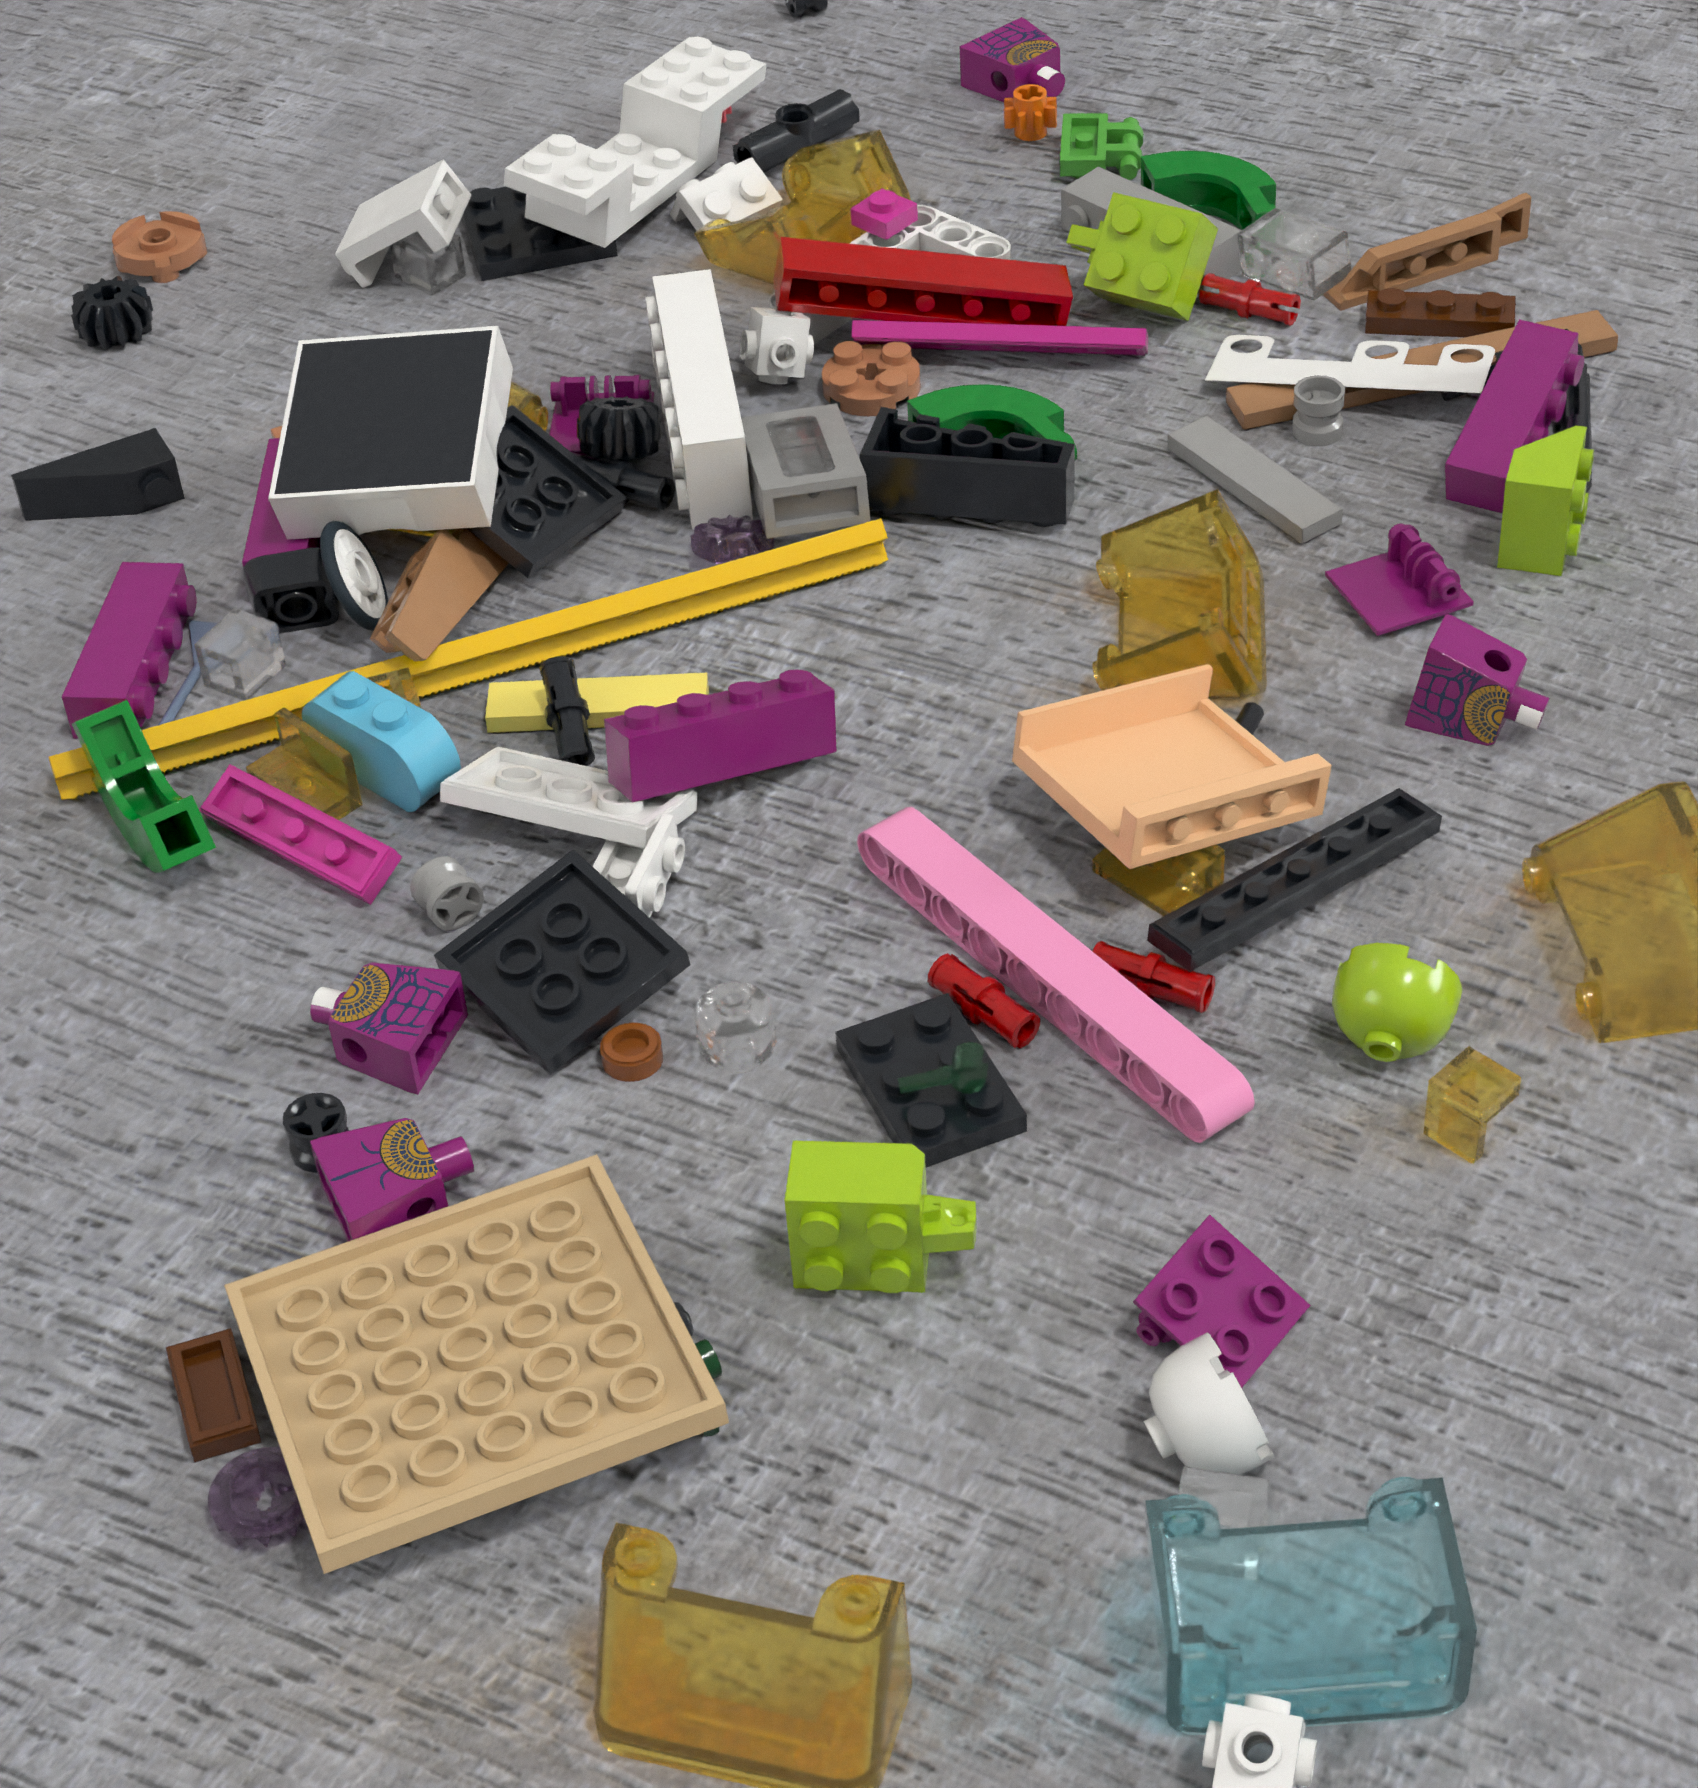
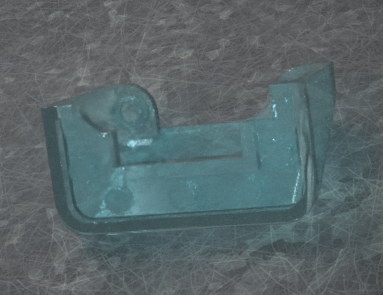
(1320, 1614)

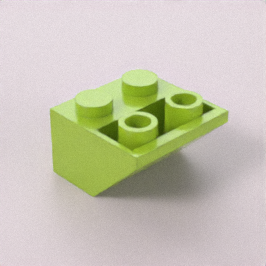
(1545, 502)

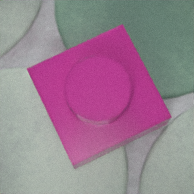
(884, 213)

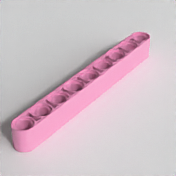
(1057, 975)

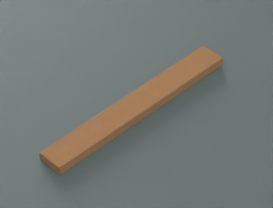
(1274, 403)

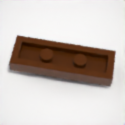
(1438, 313)

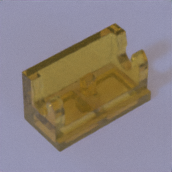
(1167, 882)

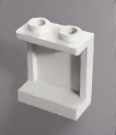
(423, 203)

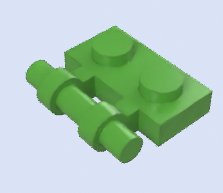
(1094, 142)

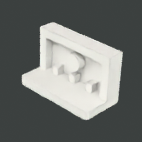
(728, 194)
(644, 871)

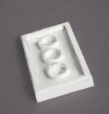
(560, 796)

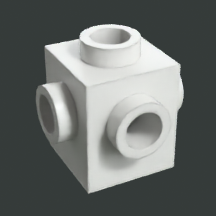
(776, 344)
(1259, 1722)

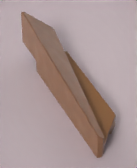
(1434, 253)
(436, 592)

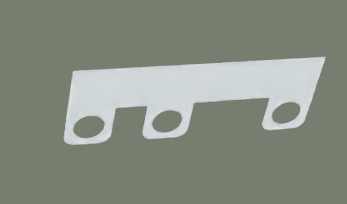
(1359, 373)

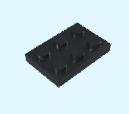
(939, 1117)

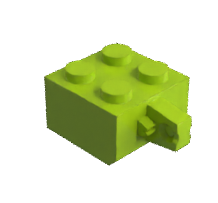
(1146, 255)
(866, 1218)

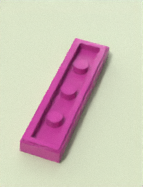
(300, 834)

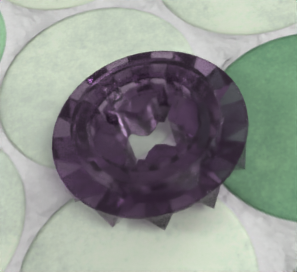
(729, 539)
(239, 1487)

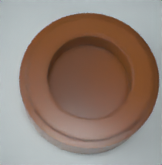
(631, 1052)

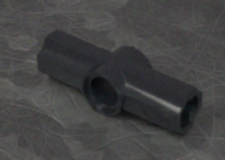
(798, 127)

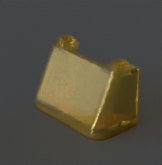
(822, 189)
(1185, 600)
(1632, 910)
(745, 1684)

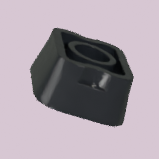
(291, 590)

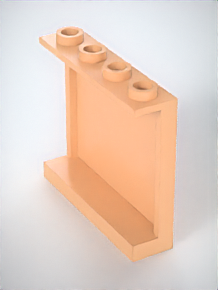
(1163, 768)

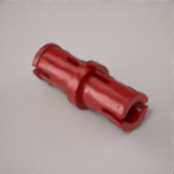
(1249, 299)
(1159, 978)
(984, 1000)

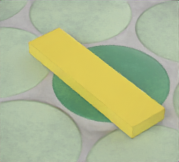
(522, 704)

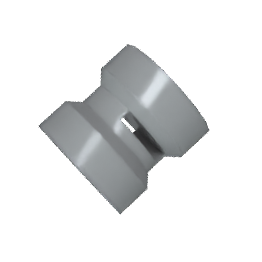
(1318, 408)

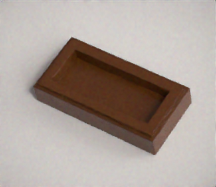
(213, 1395)

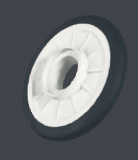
(353, 574)

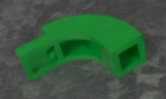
(1211, 184)
(994, 407)
(140, 800)

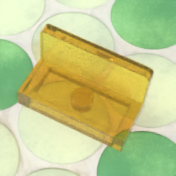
(309, 767)

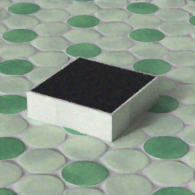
(392, 432)

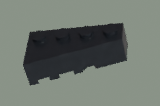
(966, 472)

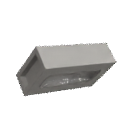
(800, 456)

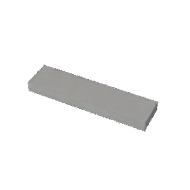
(1255, 479)

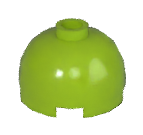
(1394, 1001)

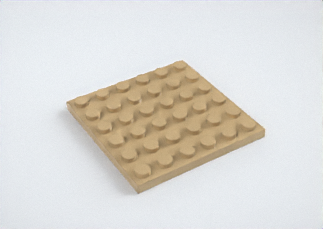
(469, 1361)

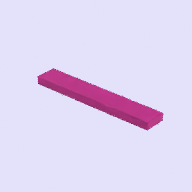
(1004, 337)

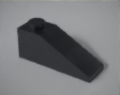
(102, 481)

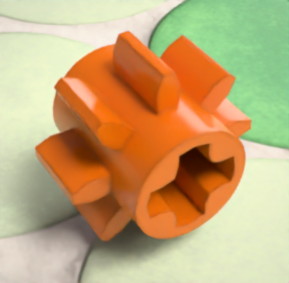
(1030, 112)

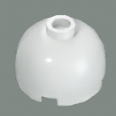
(1204, 1412)

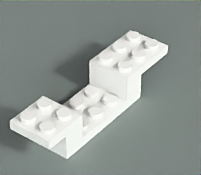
(663, 142)

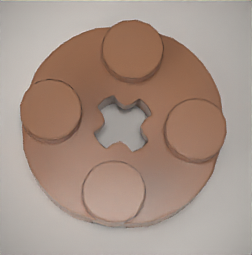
(158, 246)
(870, 376)

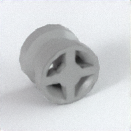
(447, 893)

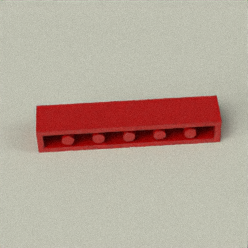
(917, 285)

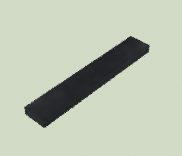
(1293, 879)

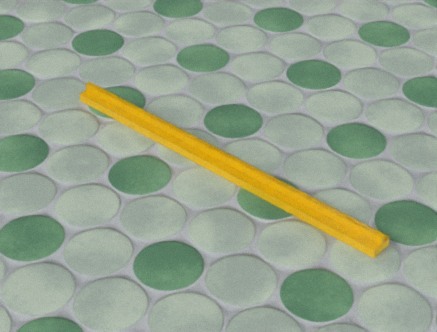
(516, 645)

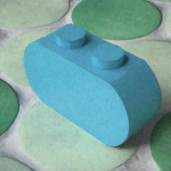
(392, 742)

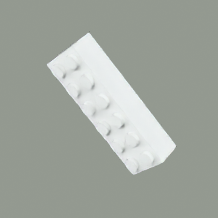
(698, 398)

